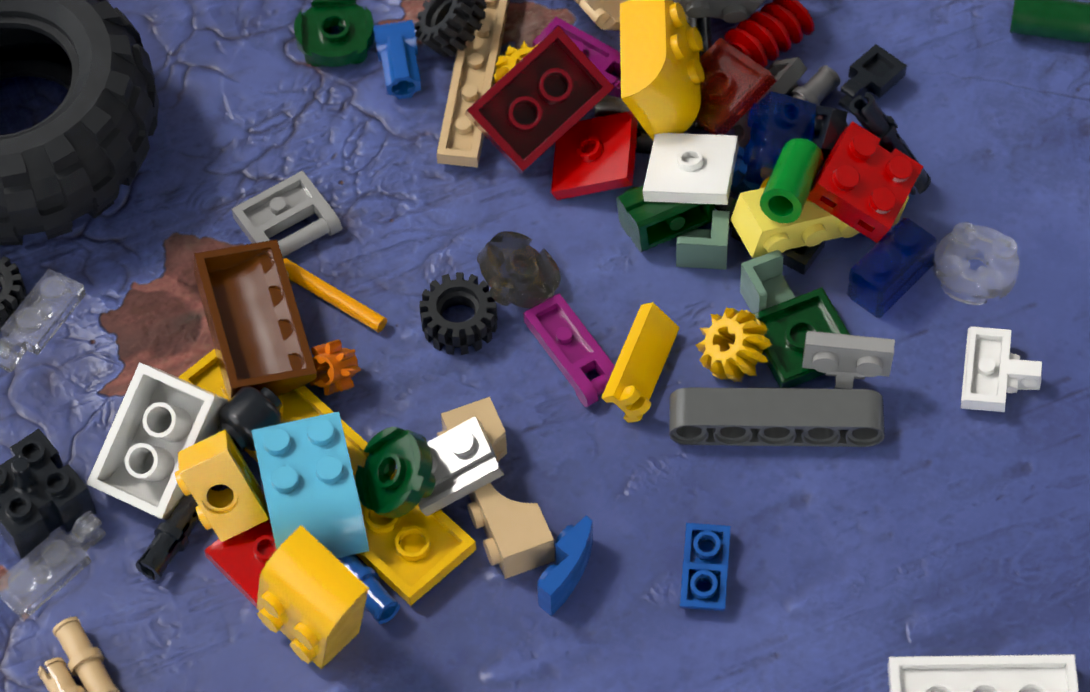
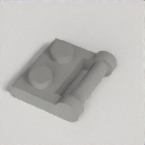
(284, 207)

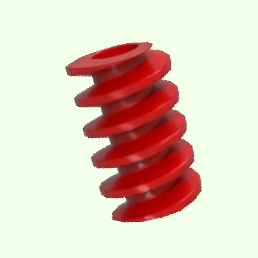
(771, 30)

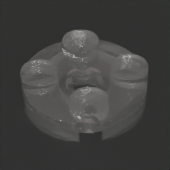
(979, 243)

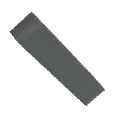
(776, 417)

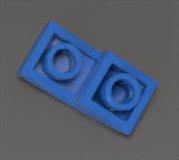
(572, 555)
(705, 566)

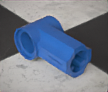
(398, 51)

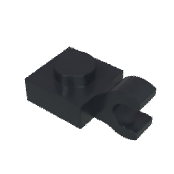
(872, 72)

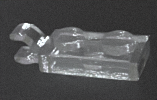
(38, 317)
(50, 566)

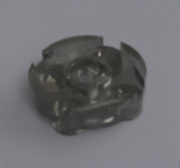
(518, 271)

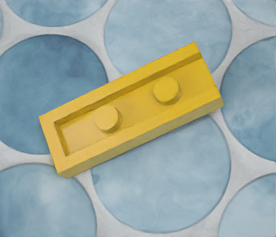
(641, 362)

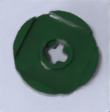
(336, 50)
(413, 474)

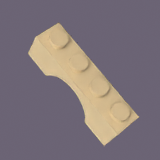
(514, 529)

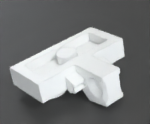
(993, 370)

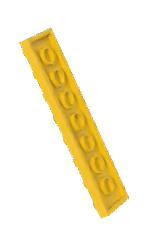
(405, 551)

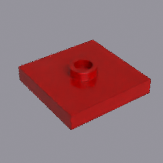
(595, 156)
(244, 558)

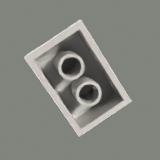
(143, 444)

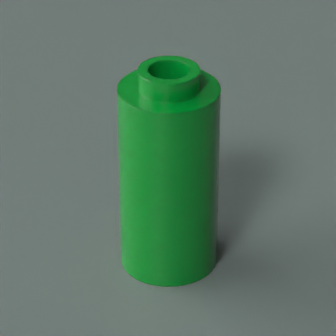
(791, 180)

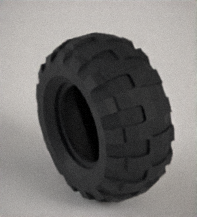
(99, 130)

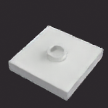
(691, 168)

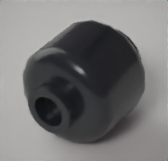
(249, 411)

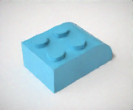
(311, 483)

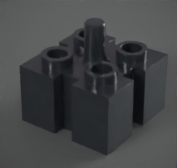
(38, 494)

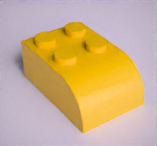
(660, 65)
(310, 598)

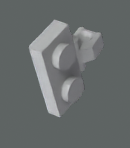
(848, 356)

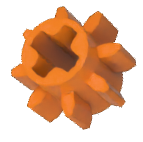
(334, 367)

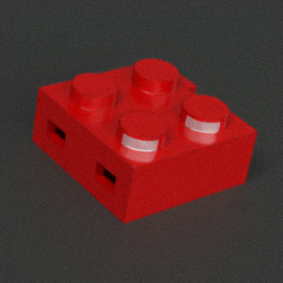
(864, 182)

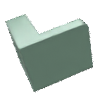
(705, 246)
(763, 282)

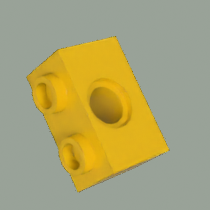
(215, 463)

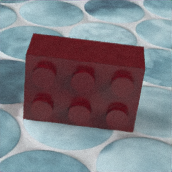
(539, 100)

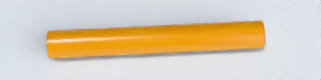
(335, 297)

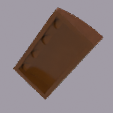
(253, 318)

